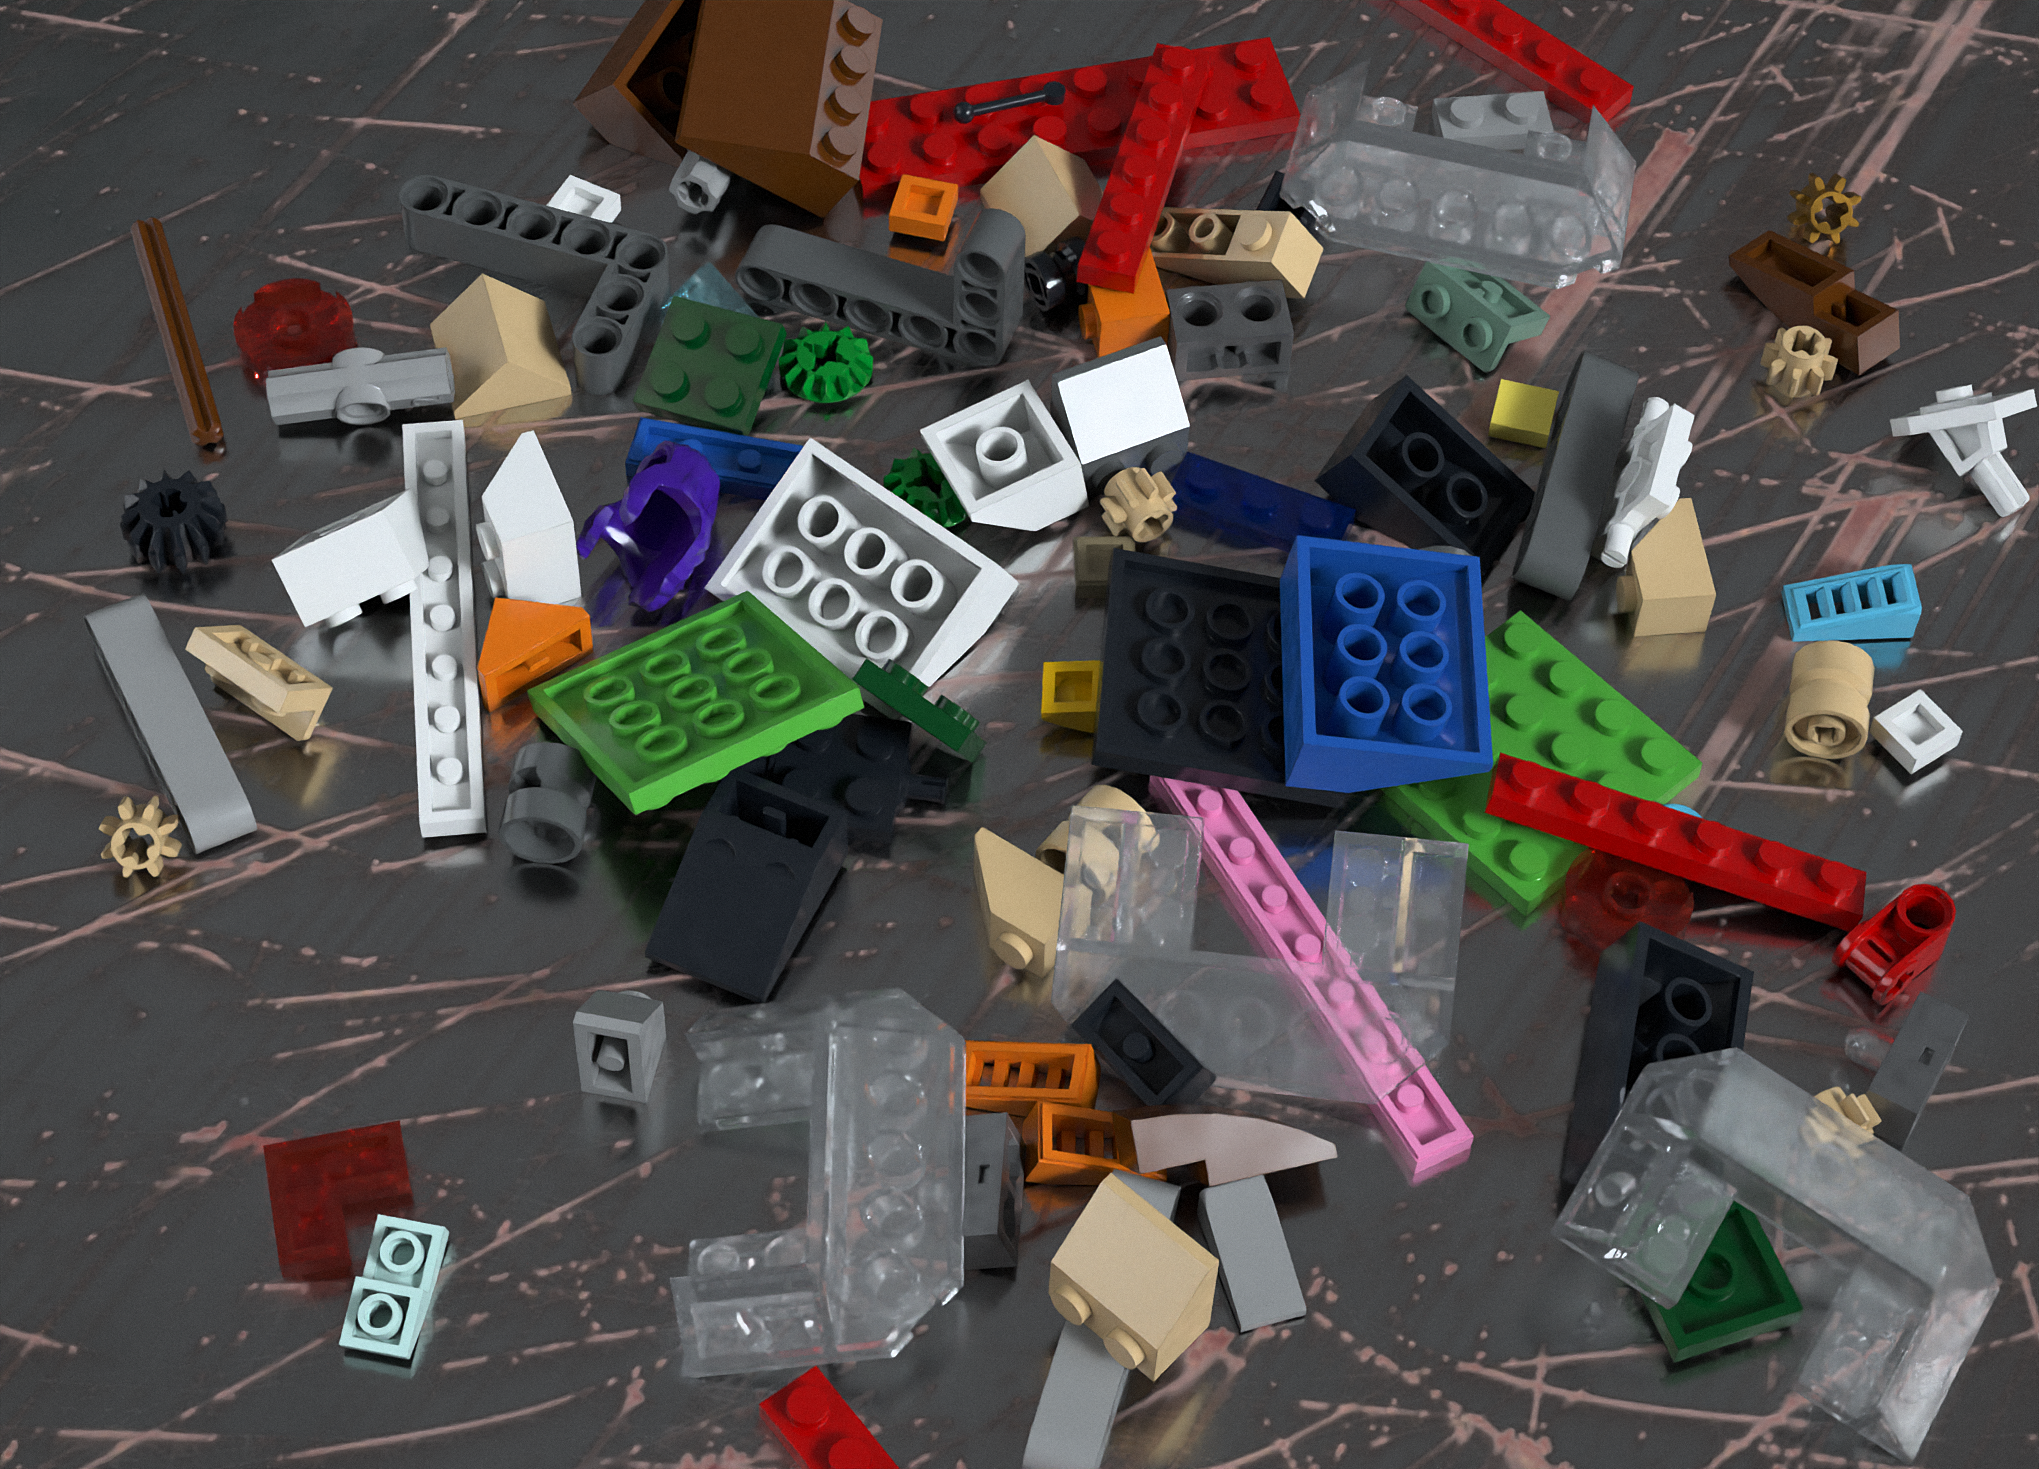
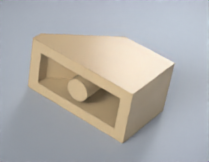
(1668, 578)
(1017, 903)

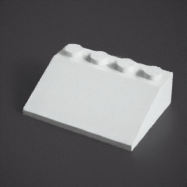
(863, 573)

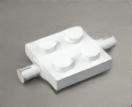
(1643, 479)

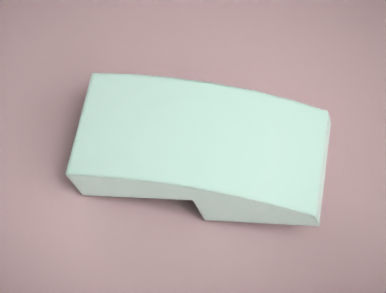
(395, 1287)

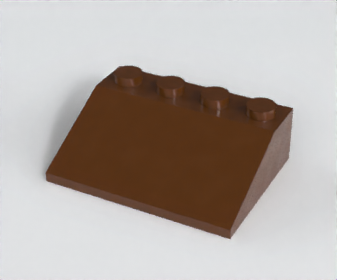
(782, 94)

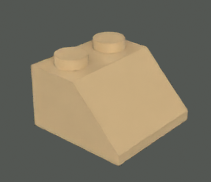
(1133, 1279)

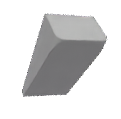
(1251, 1252)

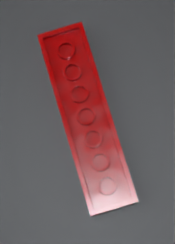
(920, 137)

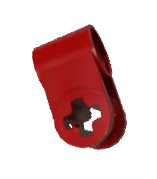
(1892, 950)

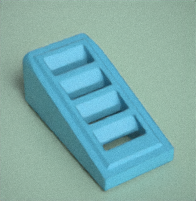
(1875, 585)

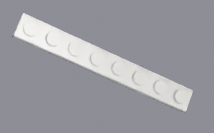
(445, 636)

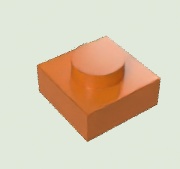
(923, 207)

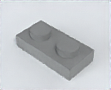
(1493, 119)

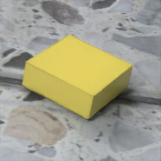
(1523, 413)

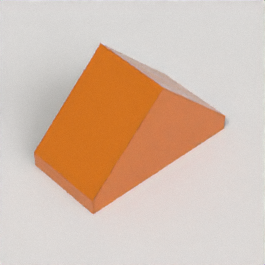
(528, 646)

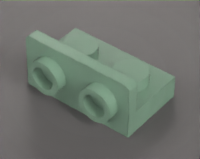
(1474, 312)

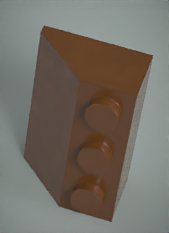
(642, 81)

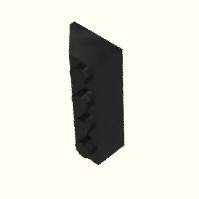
(1649, 1006)

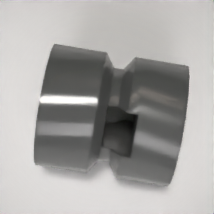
(547, 803)

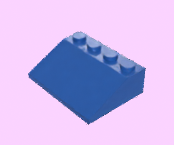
(1382, 666)

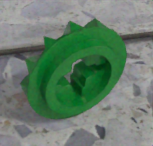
(833, 380)
(906, 483)

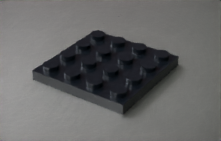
(1194, 677)

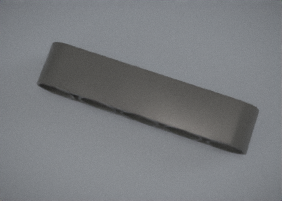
(1575, 476)

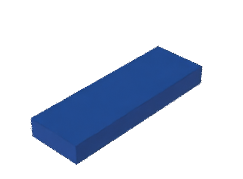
(743, 463)

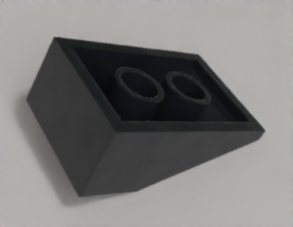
(1425, 477)

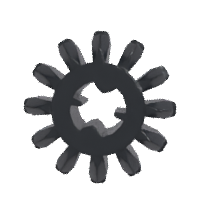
(173, 521)

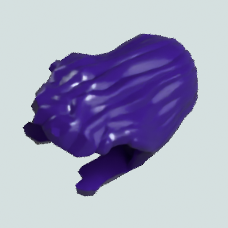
(659, 523)

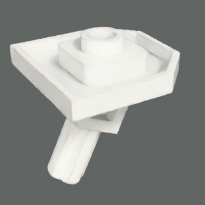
(1972, 437)

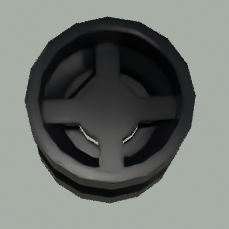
(1054, 274)

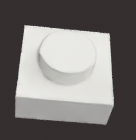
(586, 199)
(1915, 731)

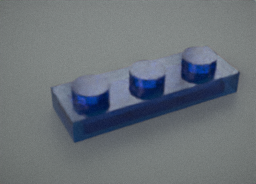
(1255, 505)

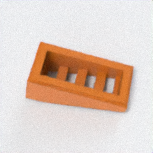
(1031, 1058)
(1064, 1165)

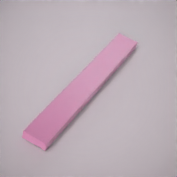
(1293, 928)

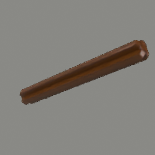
(176, 332)

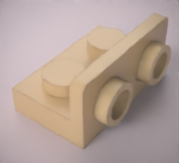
(261, 677)

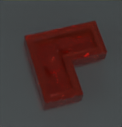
(316, 1178)

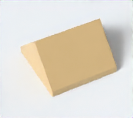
(1047, 193)
(499, 349)

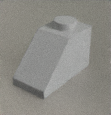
(619, 1043)

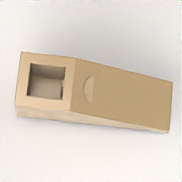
(1237, 247)

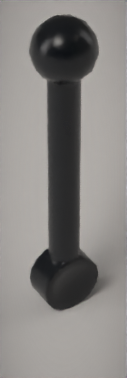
(1052, 94)

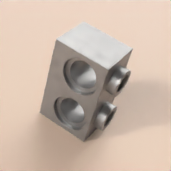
(1229, 330)

